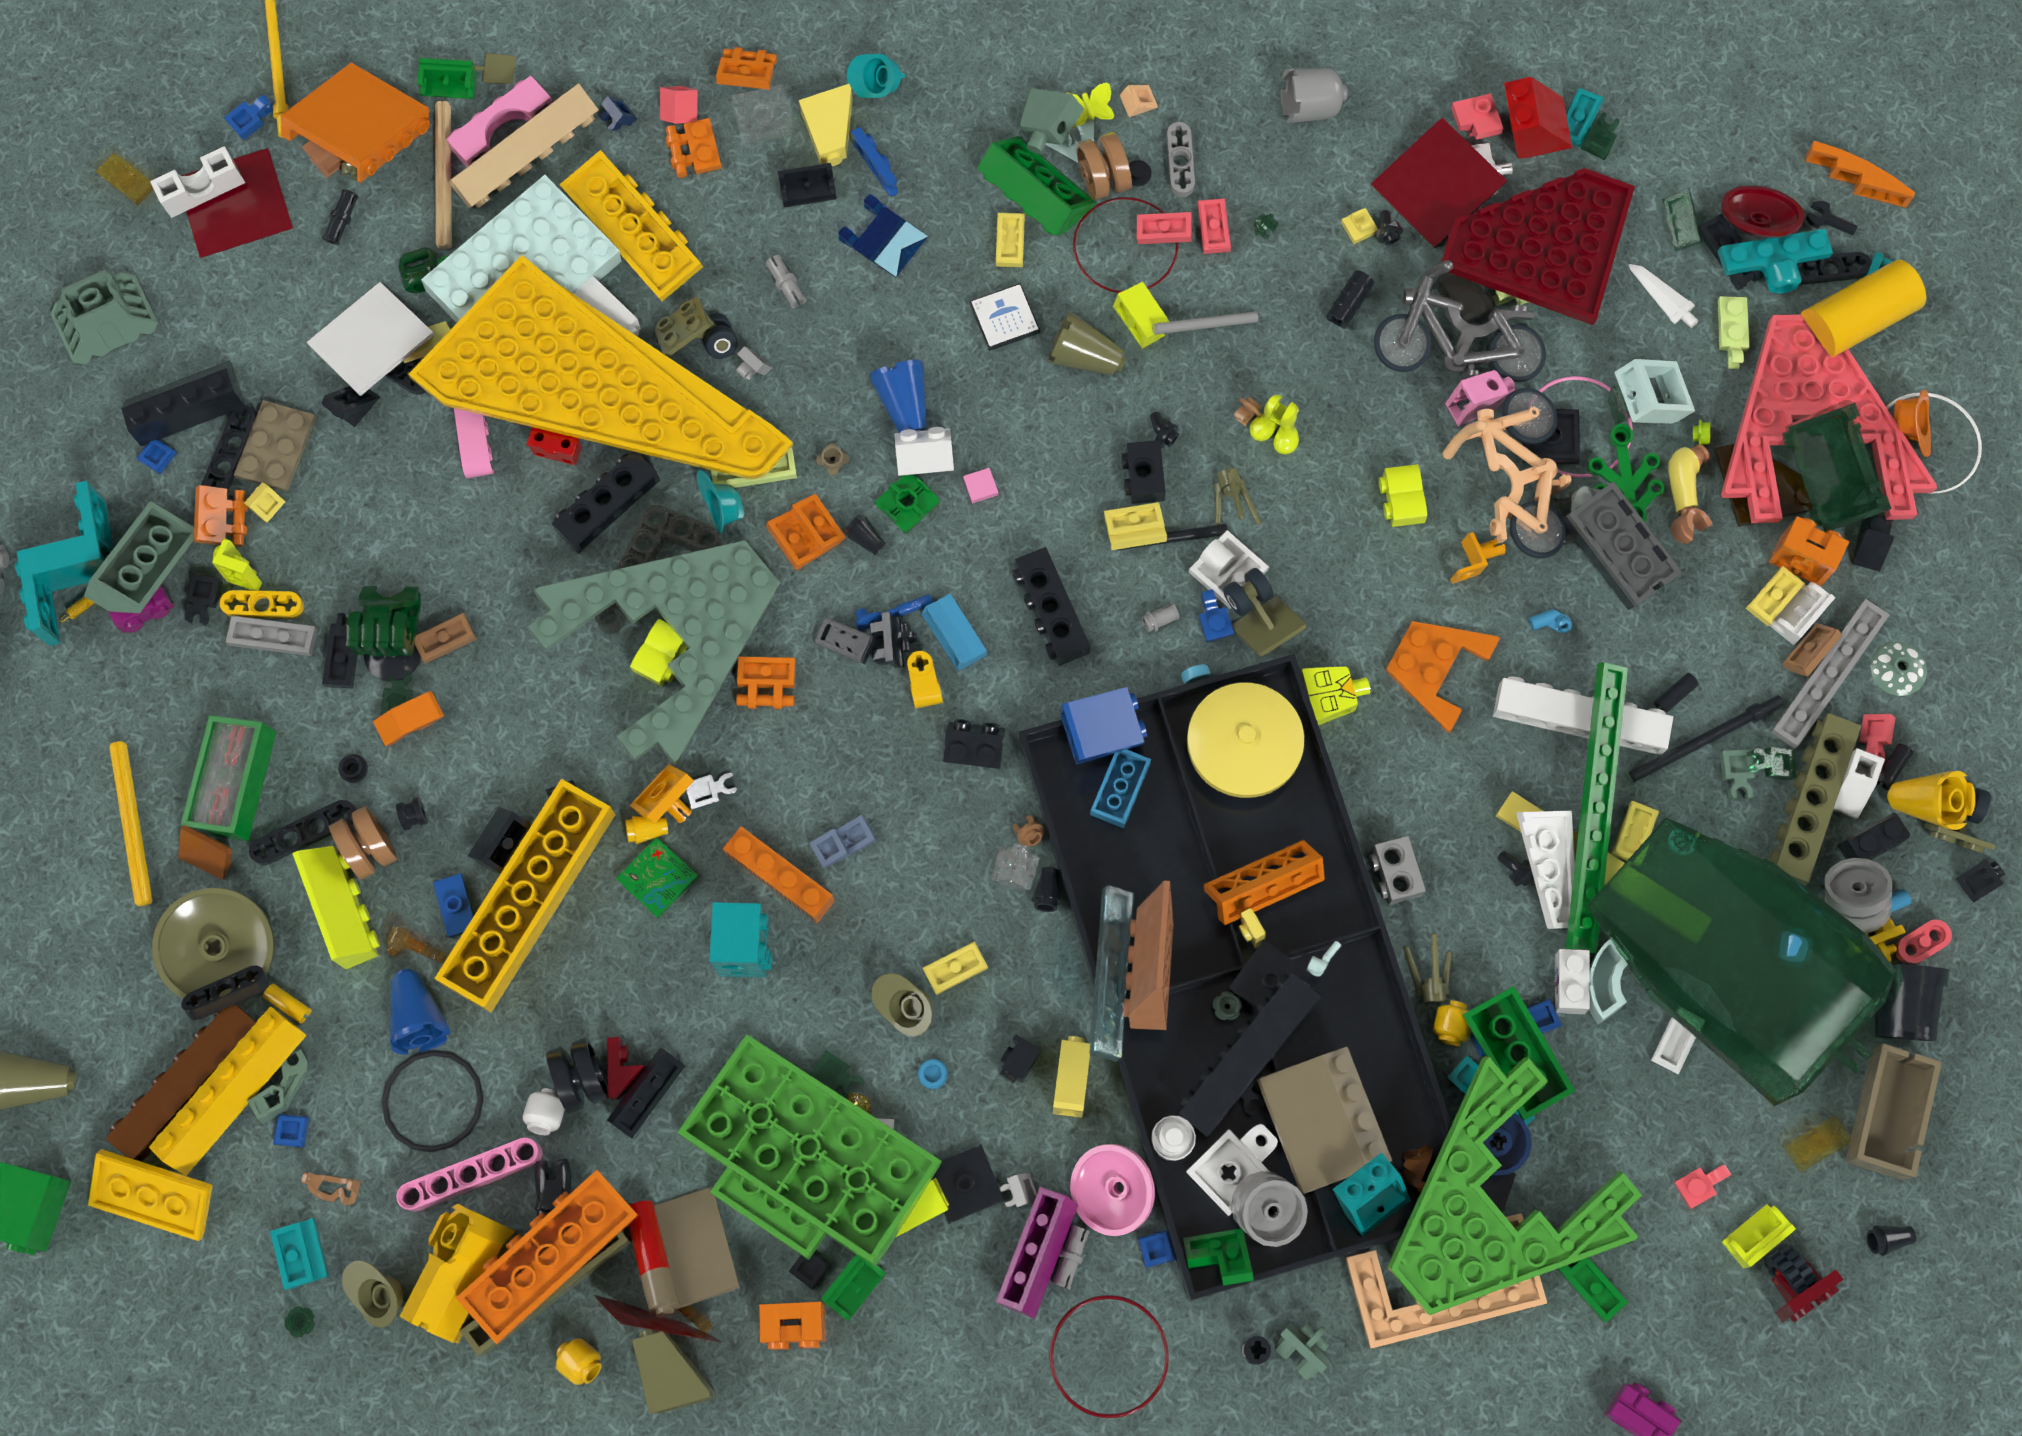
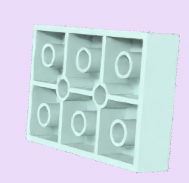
(541, 228)

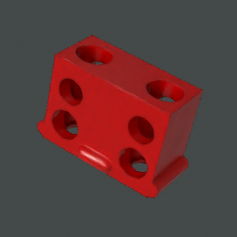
(554, 446)

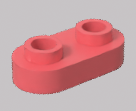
(1922, 943)

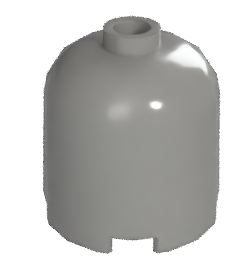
(1312, 94)

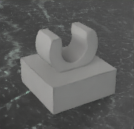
(753, 363)
(1022, 1190)

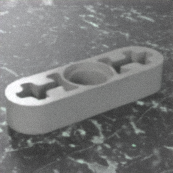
(1187, 151)

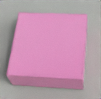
(980, 485)

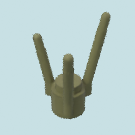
(1231, 485)
(1434, 988)

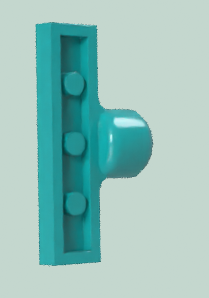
(1776, 257)

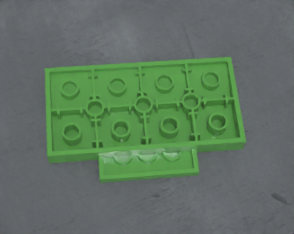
(805, 1157)

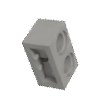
(1405, 870)

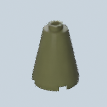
(1085, 348)
(32, 1080)

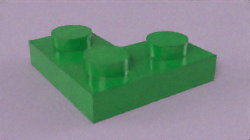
(1221, 1248)

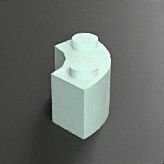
(1605, 982)

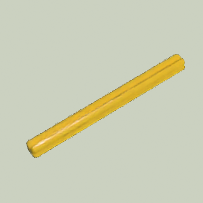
(130, 823)

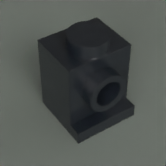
(1018, 1060)

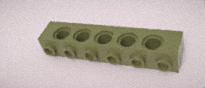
(1843, 737)

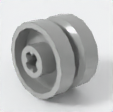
(1860, 892)
(1269, 1208)

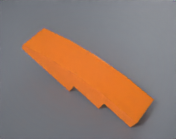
(1868, 178)

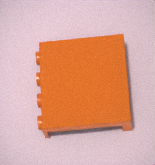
(357, 119)

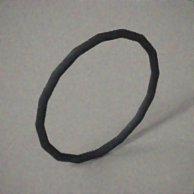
(392, 1128)

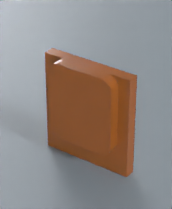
(204, 852)

